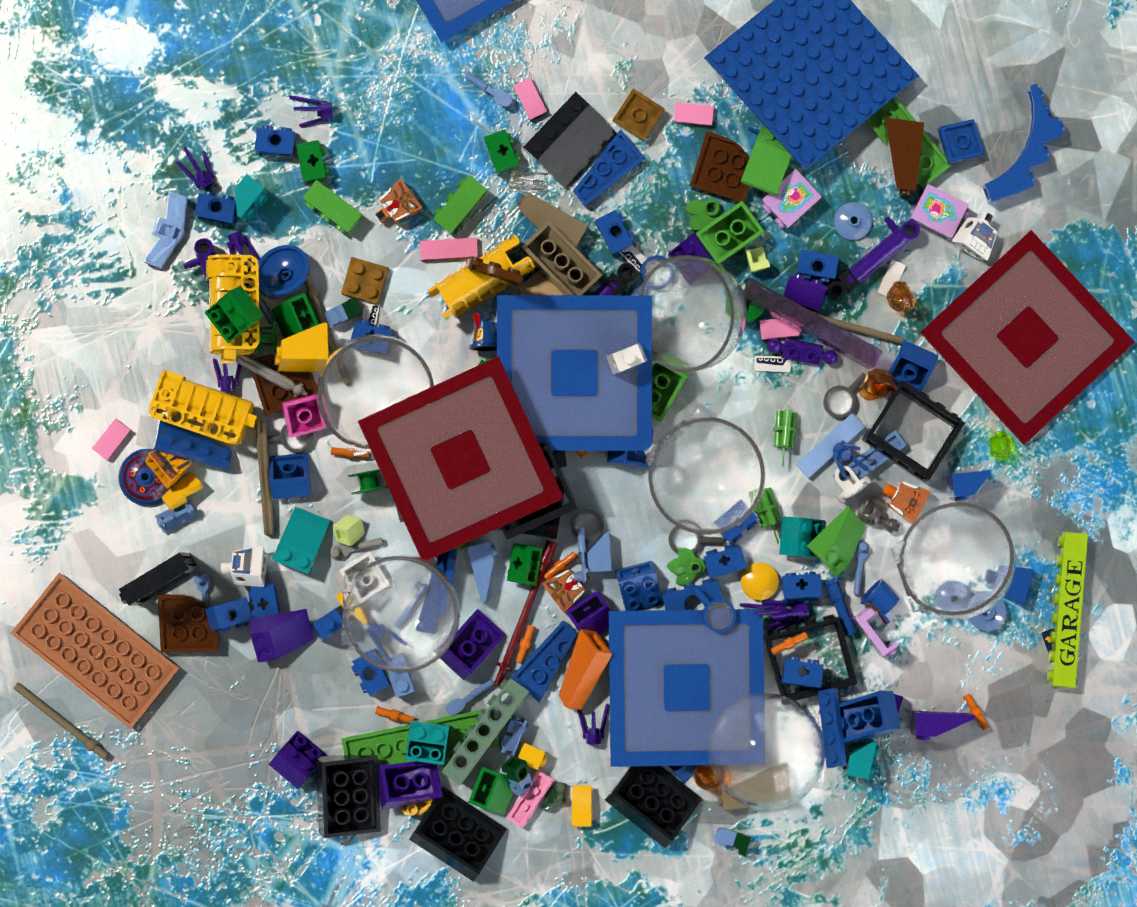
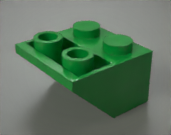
(234, 314)
(295, 315)
(491, 791)

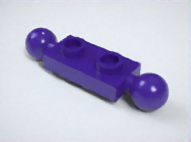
(802, 351)

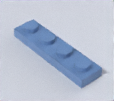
(873, 458)

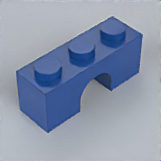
(676, 599)

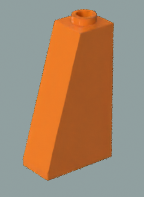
(584, 669)

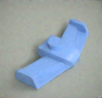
(168, 230)

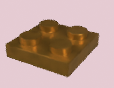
(638, 114)
(364, 280)

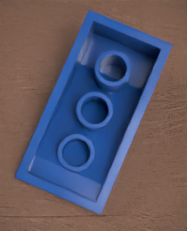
(869, 716)

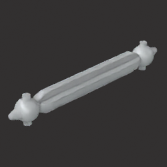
(271, 375)

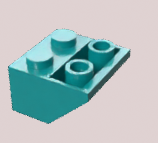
(248, 197)
(797, 534)
(427, 742)
(860, 760)

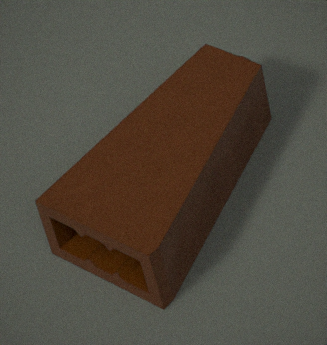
(904, 151)

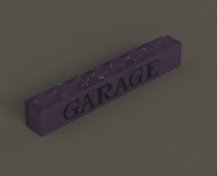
(810, 324)

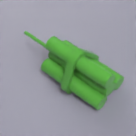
(785, 430)
(768, 510)

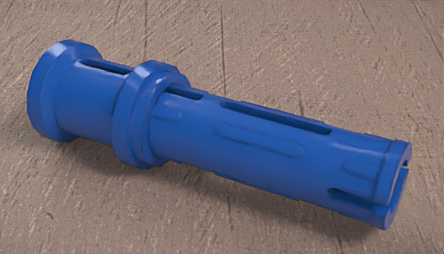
(837, 597)

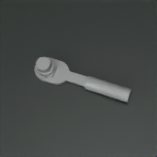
(342, 551)

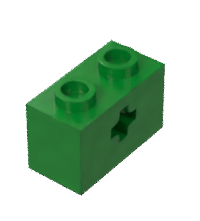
(494, 143)
(306, 152)
(524, 564)

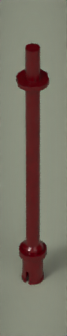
(546, 560)

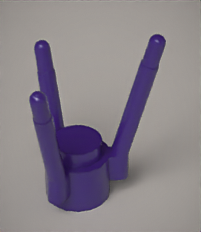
(323, 109)
(203, 179)
(238, 241)
(227, 382)
(774, 609)
(799, 611)
(593, 735)

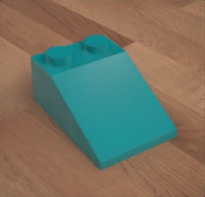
(301, 540)

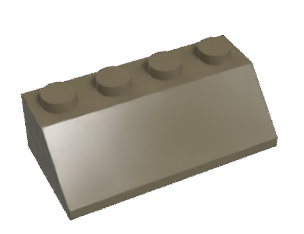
(560, 261)

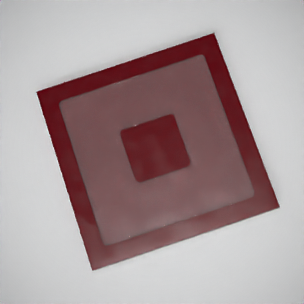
(1027, 337)
(460, 459)

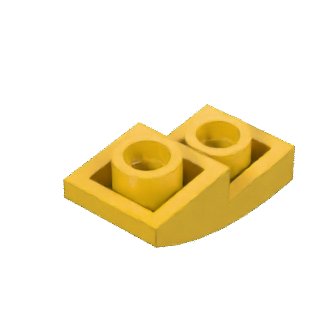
(178, 492)
(582, 806)

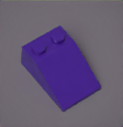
(280, 634)
(472, 644)
(931, 724)
(408, 784)

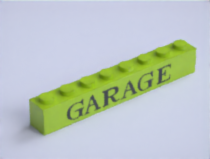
(1068, 609)

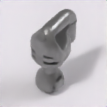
(875, 514)

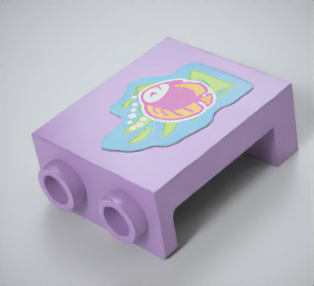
(791, 201)
(939, 211)
(861, 621)

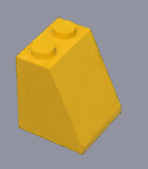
(303, 351)

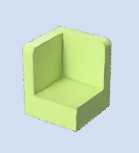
(756, 259)
(348, 530)

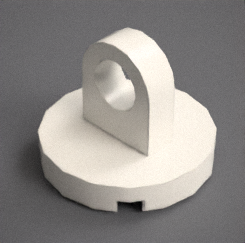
(852, 485)

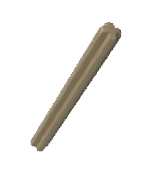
(263, 462)

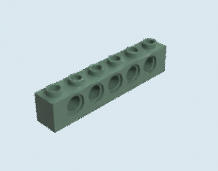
(459, 773)

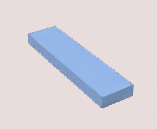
(824, 449)

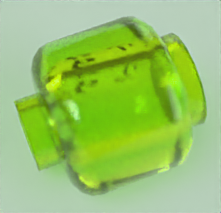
(1001, 446)

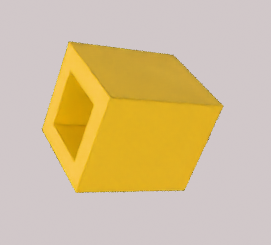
(533, 755)

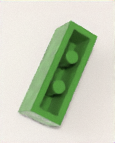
(459, 204)
(332, 208)

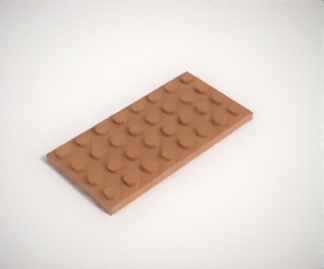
(95, 650)

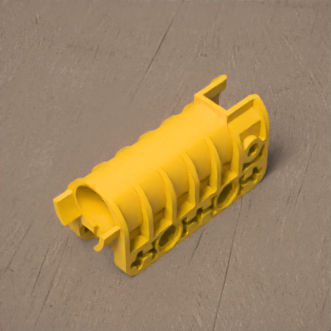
(225, 274)
(470, 288)
(203, 406)

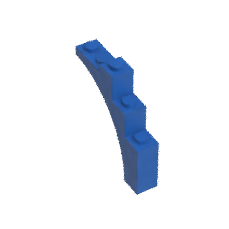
(1042, 130)

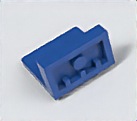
(639, 586)

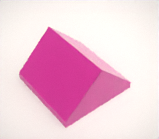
(302, 416)

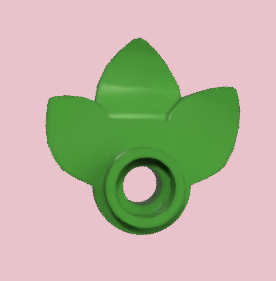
(701, 215)
(683, 566)

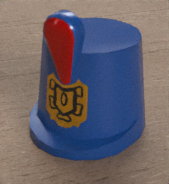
(483, 334)
(881, 599)

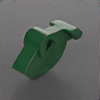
(554, 797)

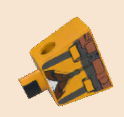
(167, 466)

